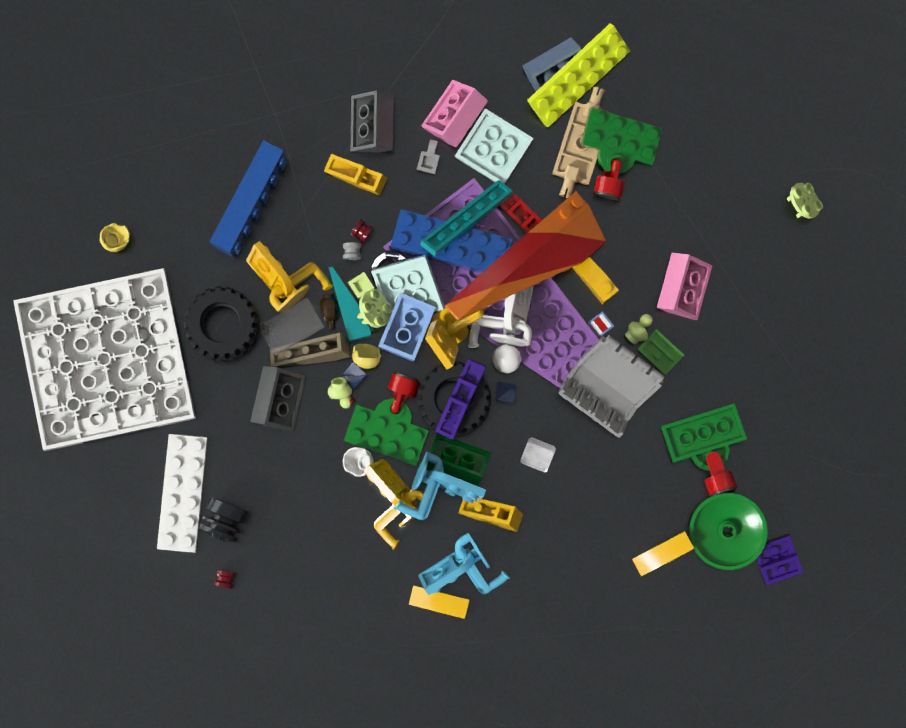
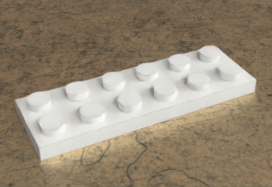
(182, 493)

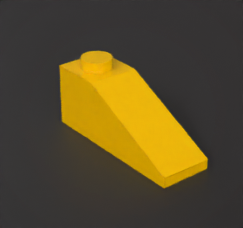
(596, 280)
(493, 513)

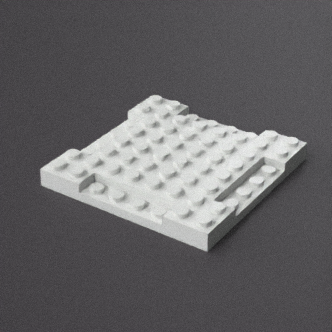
(91, 370)

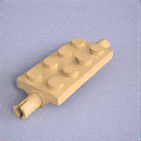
(574, 161)

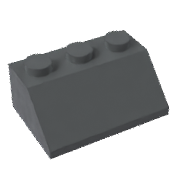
(372, 122)
(278, 398)

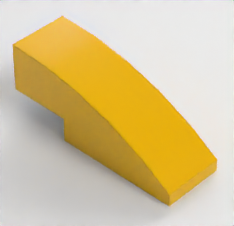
(355, 174)
(663, 553)
(439, 602)

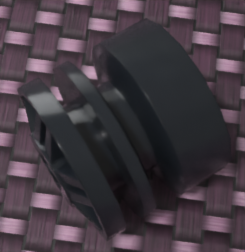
(223, 520)

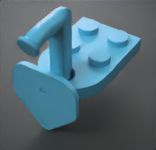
(434, 480)
(456, 564)

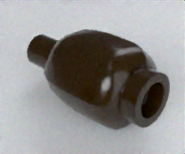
(329, 309)

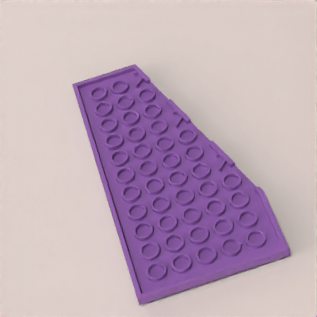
(557, 328)

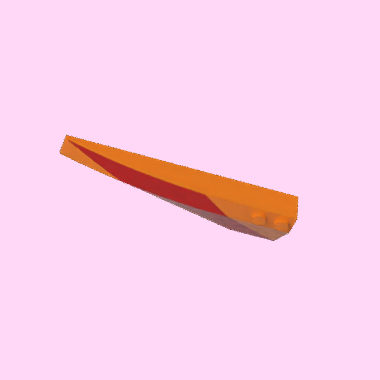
(550, 248)

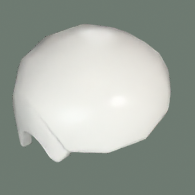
(506, 358)
(357, 460)

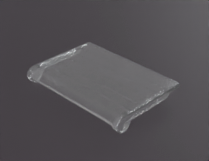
(291, 326)

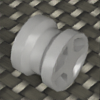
(352, 251)

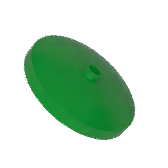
(734, 548)

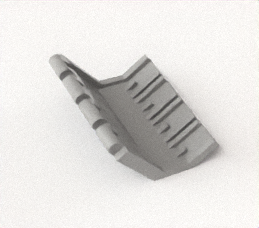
(610, 384)

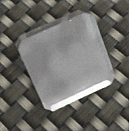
(538, 454)

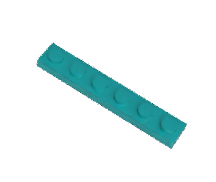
(466, 218)

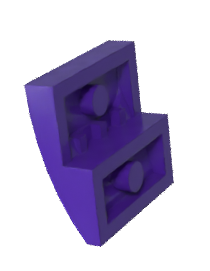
(779, 560)

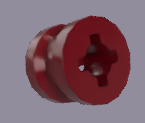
(362, 231)
(224, 579)

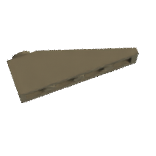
(312, 351)

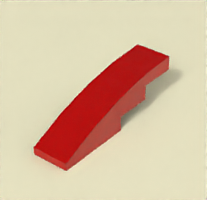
(520, 213)

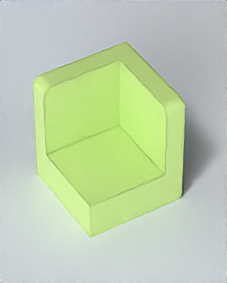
(360, 285)

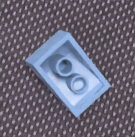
(407, 327)

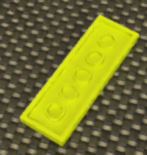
(578, 75)

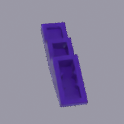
(460, 398)

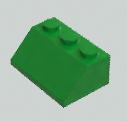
(460, 459)

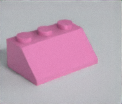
(454, 113)
(684, 286)

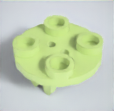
(805, 200)
(374, 309)

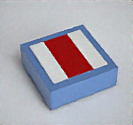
(600, 324)

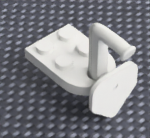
(512, 324)

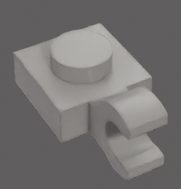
(429, 160)

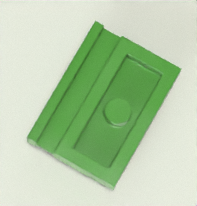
(660, 352)

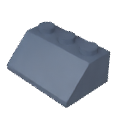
(549, 63)

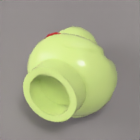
(636, 330)
(341, 390)

